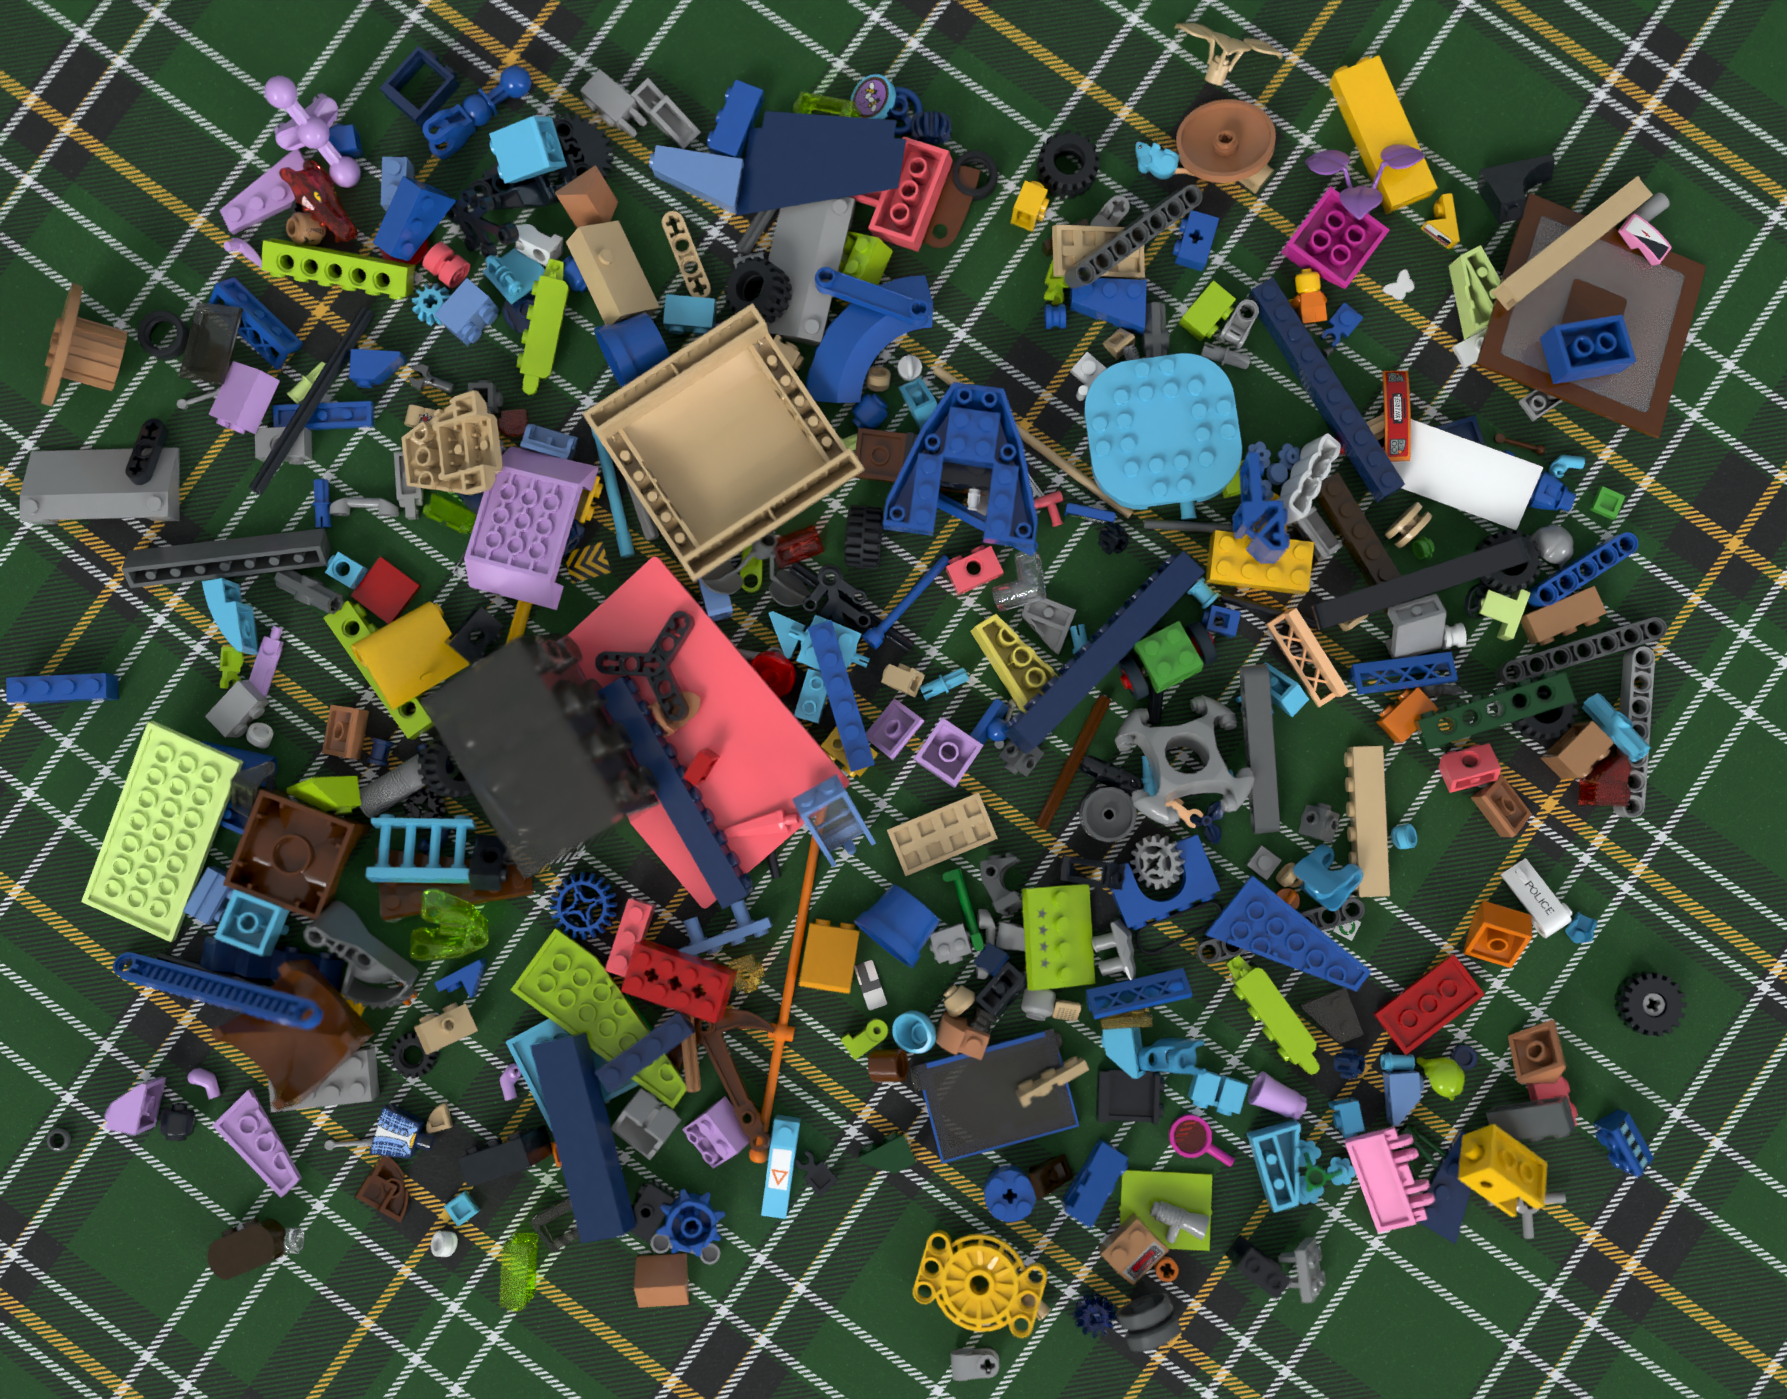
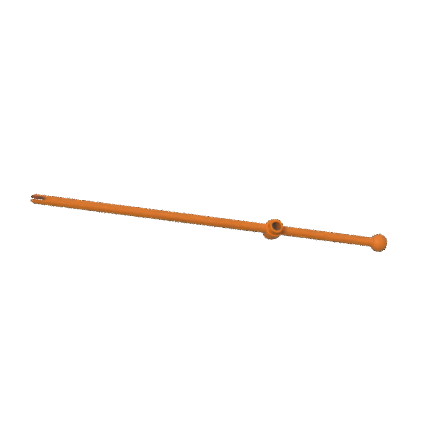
(782, 1030)

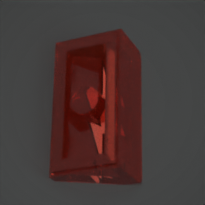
(797, 546)

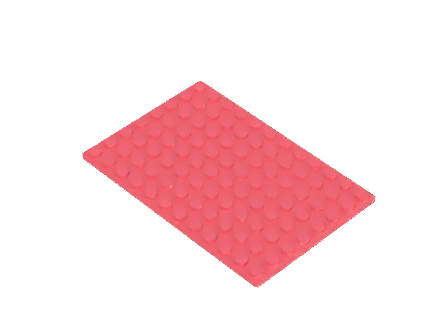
(759, 741)

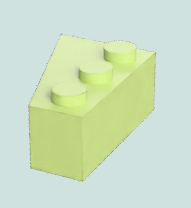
(1472, 284)

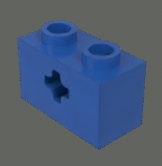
(1203, 228)

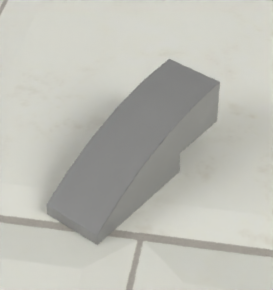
(665, 114)

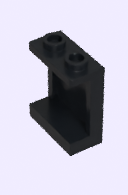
(1128, 1099)
(1258, 1267)

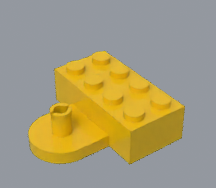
(1234, 566)

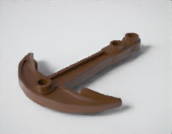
(726, 1068)

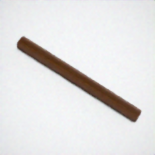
(1073, 762)

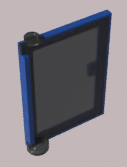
(976, 1102)

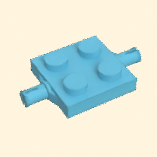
(846, 638)

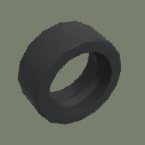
(988, 162)
(145, 330)

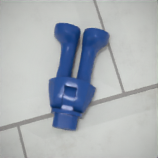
(1549, 493)

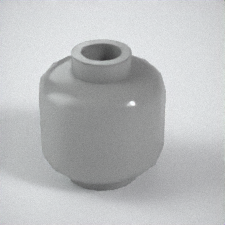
(1038, 1003)

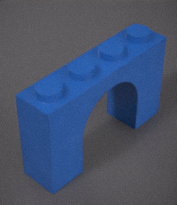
(1196, 884)

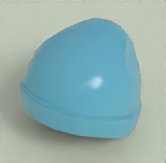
(914, 1032)

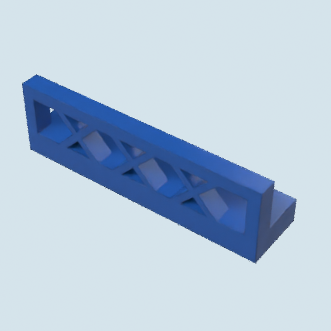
(257, 318)
(1403, 667)
(1138, 993)

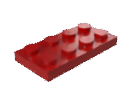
(1428, 1004)

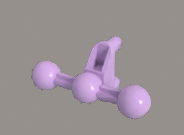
(310, 128)

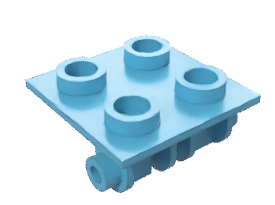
(513, 274)

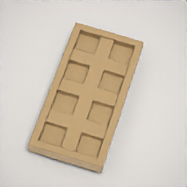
(1077, 241)
(942, 834)

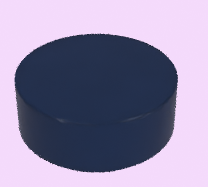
(1464, 1056)

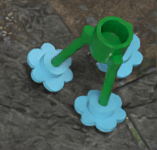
(1312, 1184)

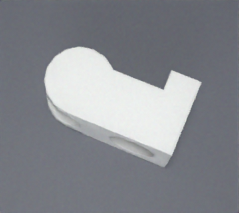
(537, 245)

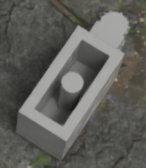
(611, 102)

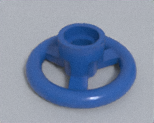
(900, 101)

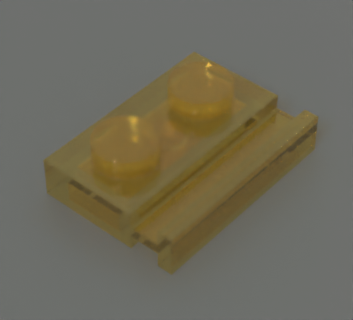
(1130, 1019)

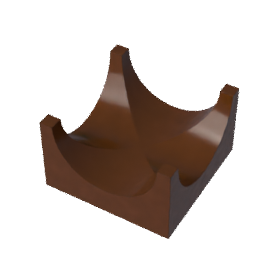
(293, 853)
(297, 1057)

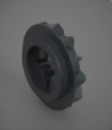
(435, 802)

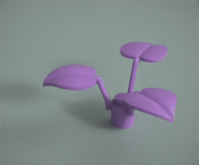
(1361, 198)

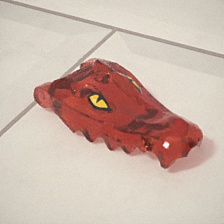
(318, 195)

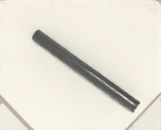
(1186, 525)

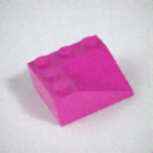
(1334, 240)

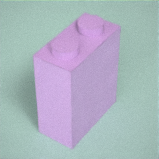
(243, 398)

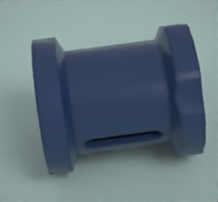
(380, 752)

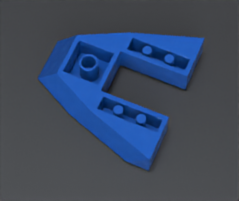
(970, 429)

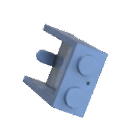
(831, 817)

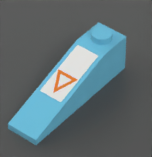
(780, 1166)

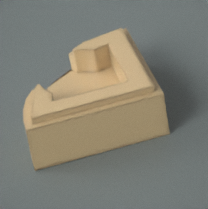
(439, 1119)

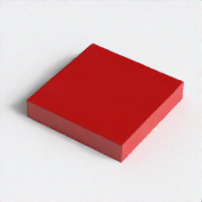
(386, 590)

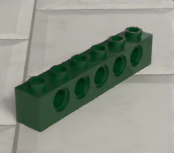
(1558, 694)

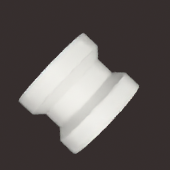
(1454, 636)

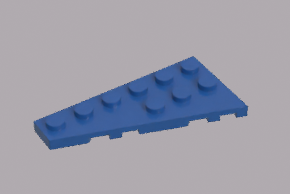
(1272, 928)

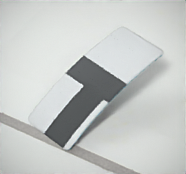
(870, 985)

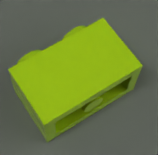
(1207, 311)

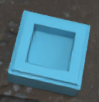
(461, 1208)

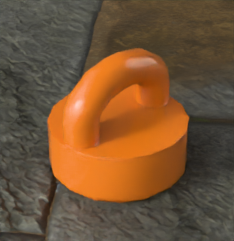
(1289, 896)

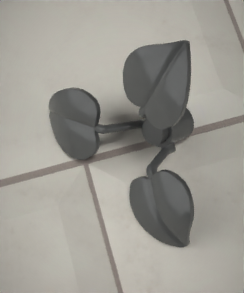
(784, 589)

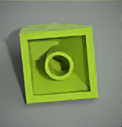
(329, 793)

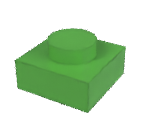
(1607, 503)

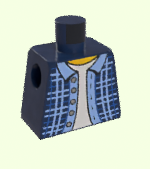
(400, 1134)

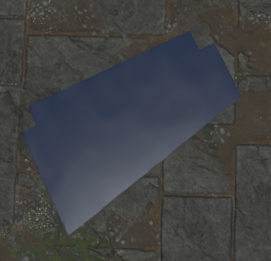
(817, 160)

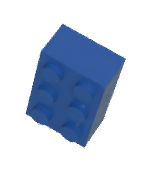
(1587, 349)

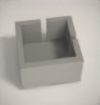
(645, 1124)

